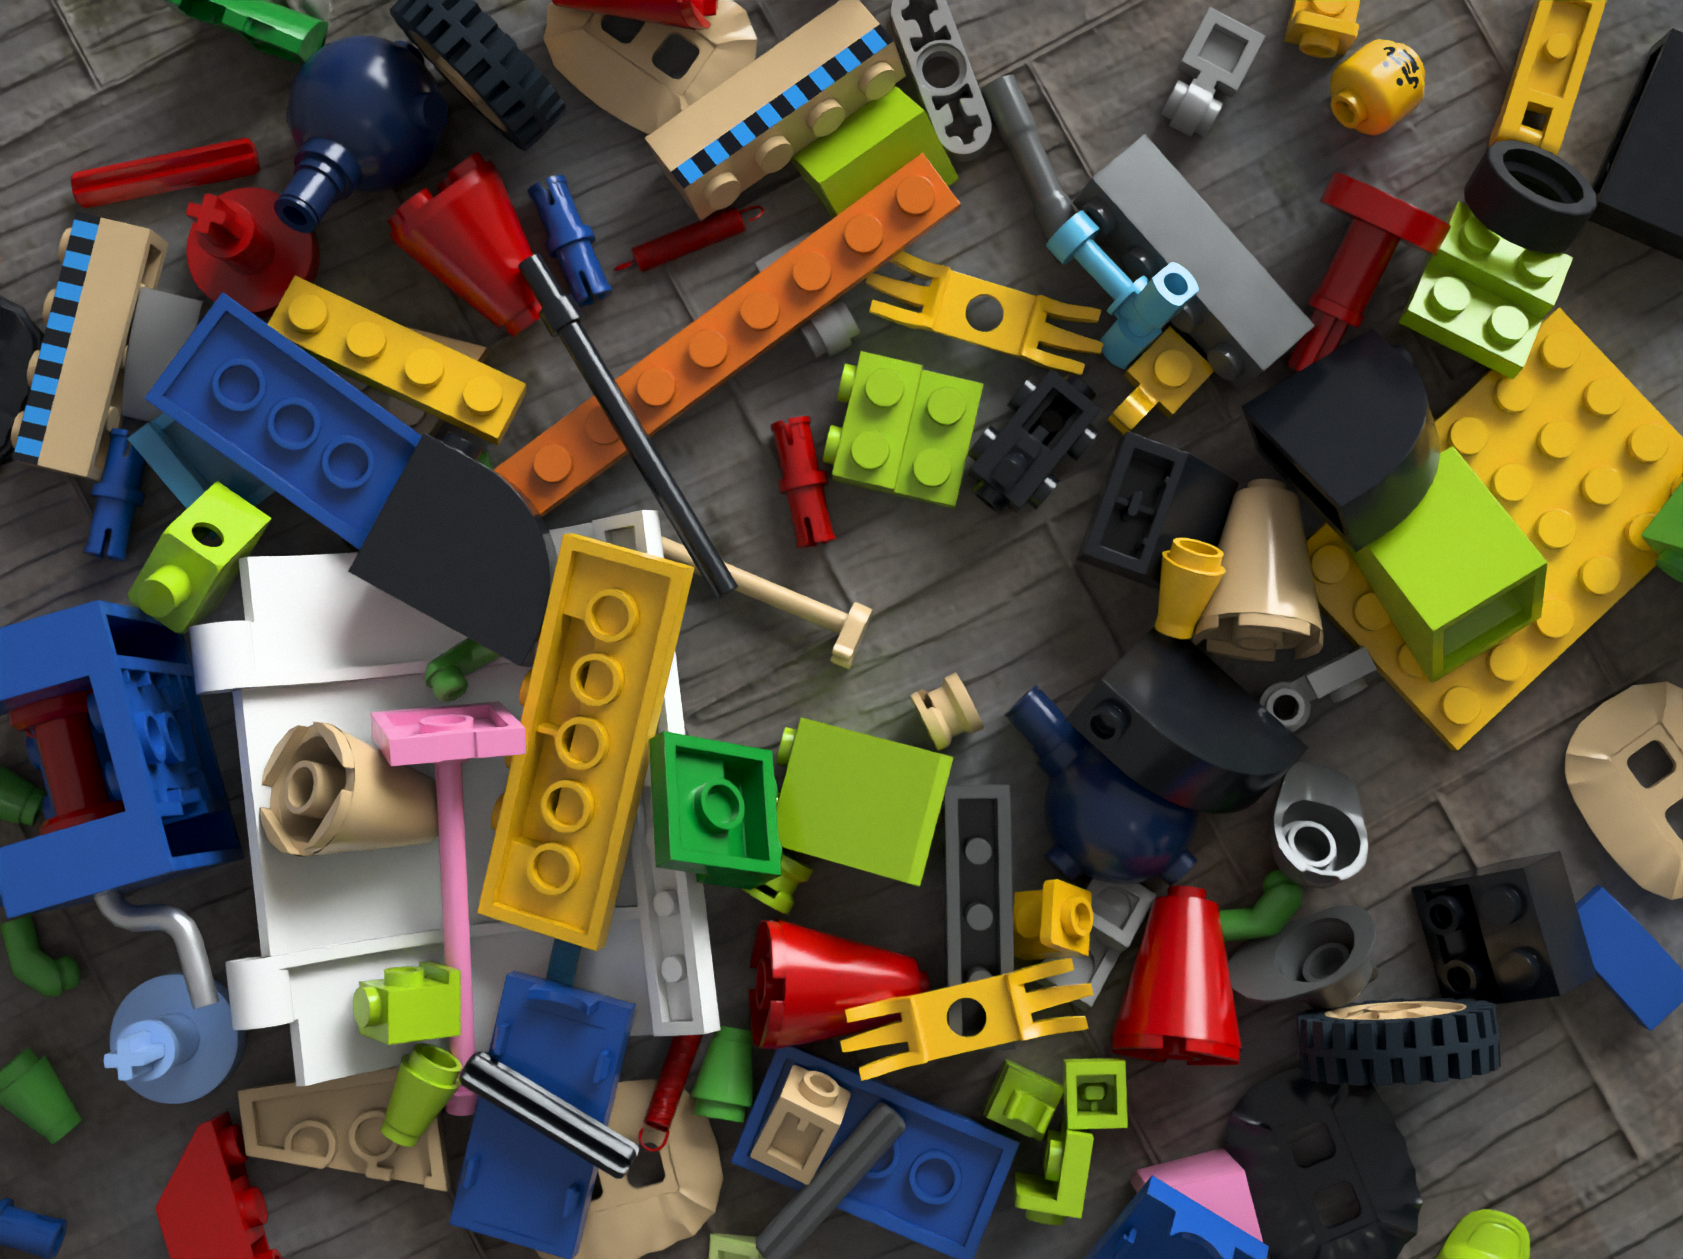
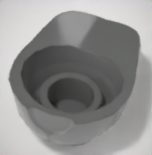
(1317, 827)

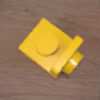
(1323, 26)
(1052, 922)

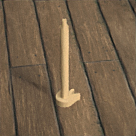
(849, 626)

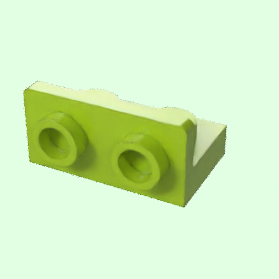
(1064, 1185)

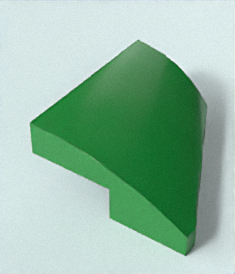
(261, 24)

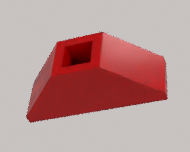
(210, 1201)

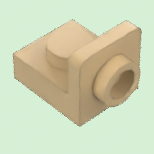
(802, 1124)

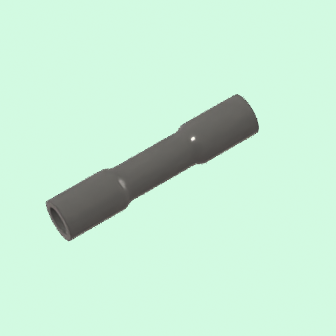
(1019, 133)

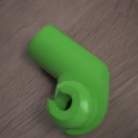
(448, 670)
(1269, 914)
(33, 965)

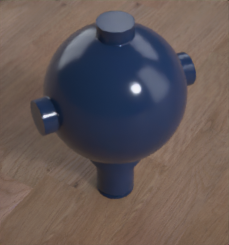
(361, 123)
(1095, 811)

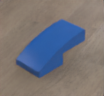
(1630, 959)

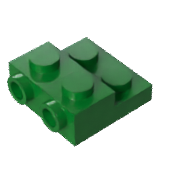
(715, 810)

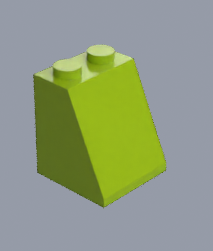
(1455, 571)
(859, 799)

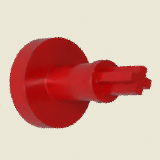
(247, 250)
(1361, 259)

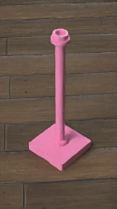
(448, 739)

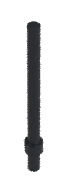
(564, 319)

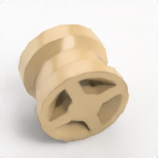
(947, 711)

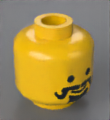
(1378, 86)

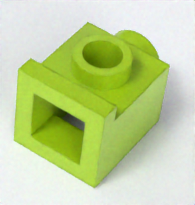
(410, 1004)

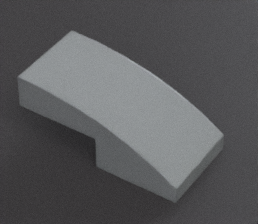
(157, 334)
(1117, 916)

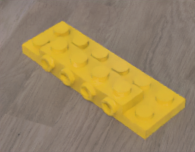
(587, 740)

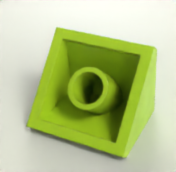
(869, 150)

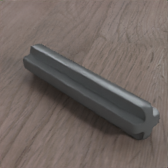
(831, 1183)

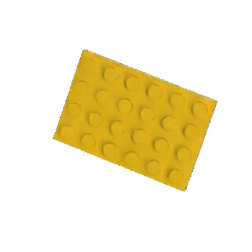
(1582, 476)

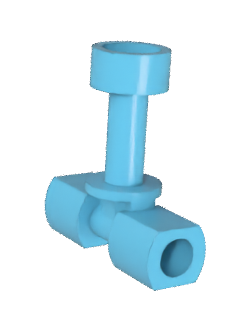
(1139, 306)

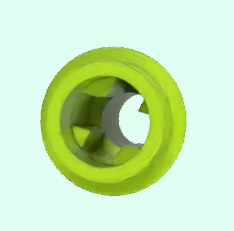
(420, 1092)

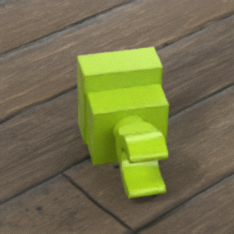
(1095, 1093)
(1022, 1100)

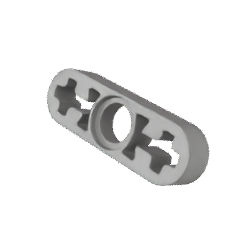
(973, 108)

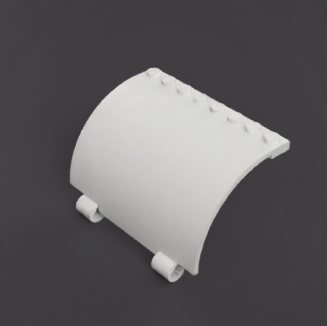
(332, 653)

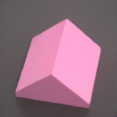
(1211, 1181)

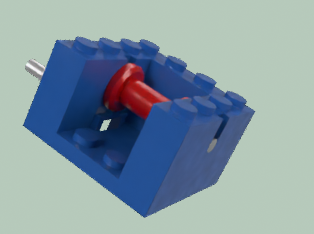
(123, 772)

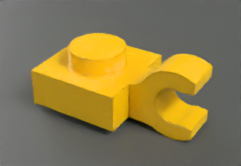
(1162, 379)

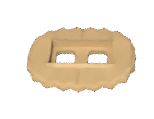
(623, 74)
(1610, 798)
(650, 1218)

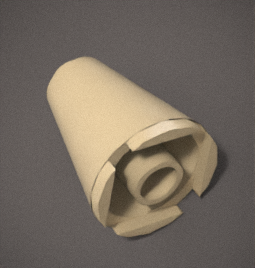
(1268, 582)
(343, 796)

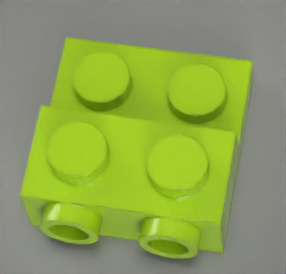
(1484, 294)
(903, 429)

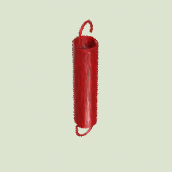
(689, 239)
(670, 1085)

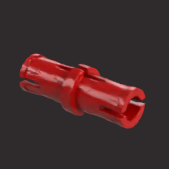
(803, 482)

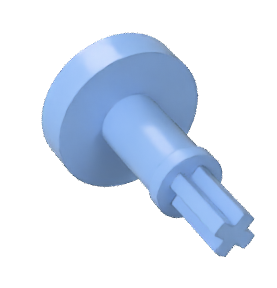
(168, 1046)

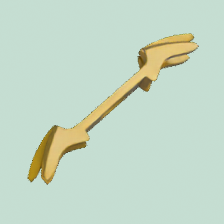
(1022, 321)
(1006, 1009)

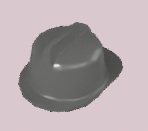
(1313, 959)

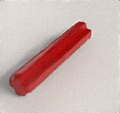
(165, 173)

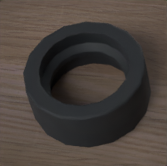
(1529, 197)

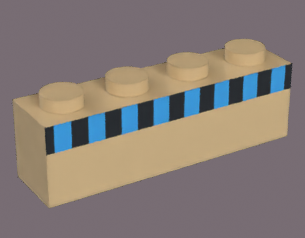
(776, 106)
(85, 346)

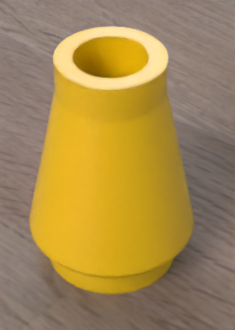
(1187, 583)

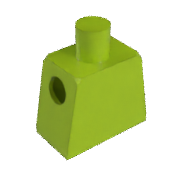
(187, 579)

